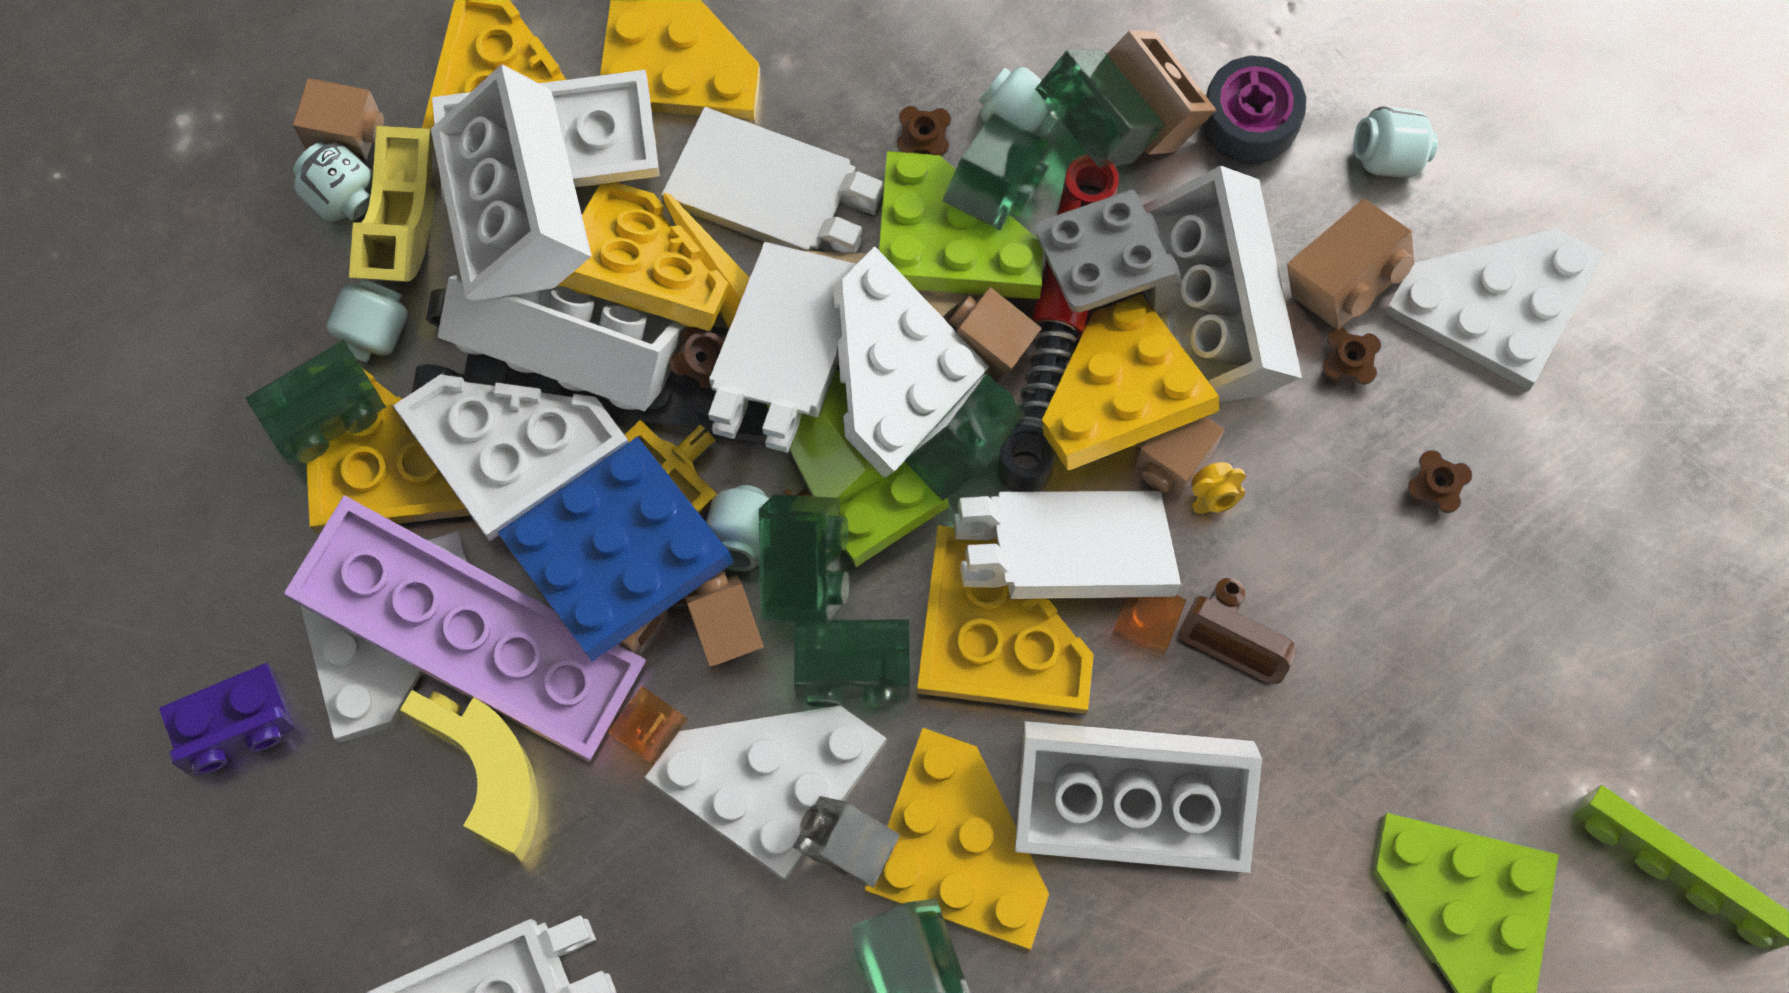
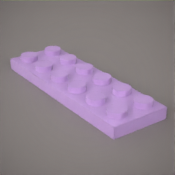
(462, 628)

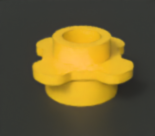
(1217, 488)

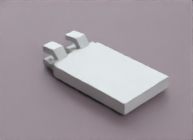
(770, 185)
(780, 344)
(1069, 544)
(509, 962)

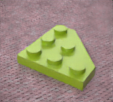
(946, 247)
(1469, 901)

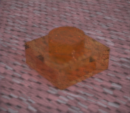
(1149, 621)
(647, 725)

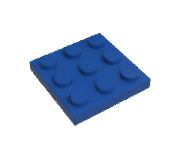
(615, 548)

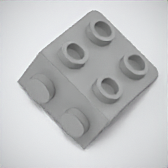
(1109, 254)

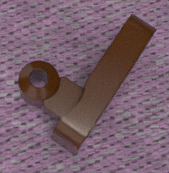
(1235, 639)

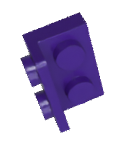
(226, 719)

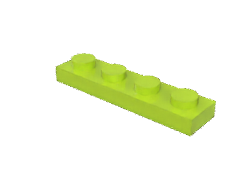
(1671, 857)

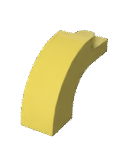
(400, 208)
(507, 787)

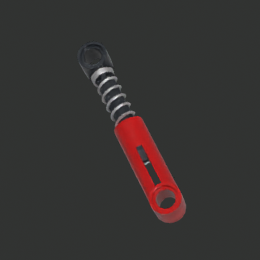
(1059, 330)

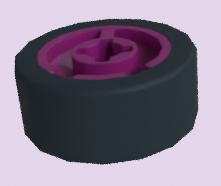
(1236, 126)

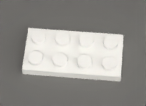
(602, 125)

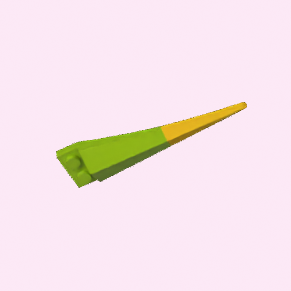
(875, 506)

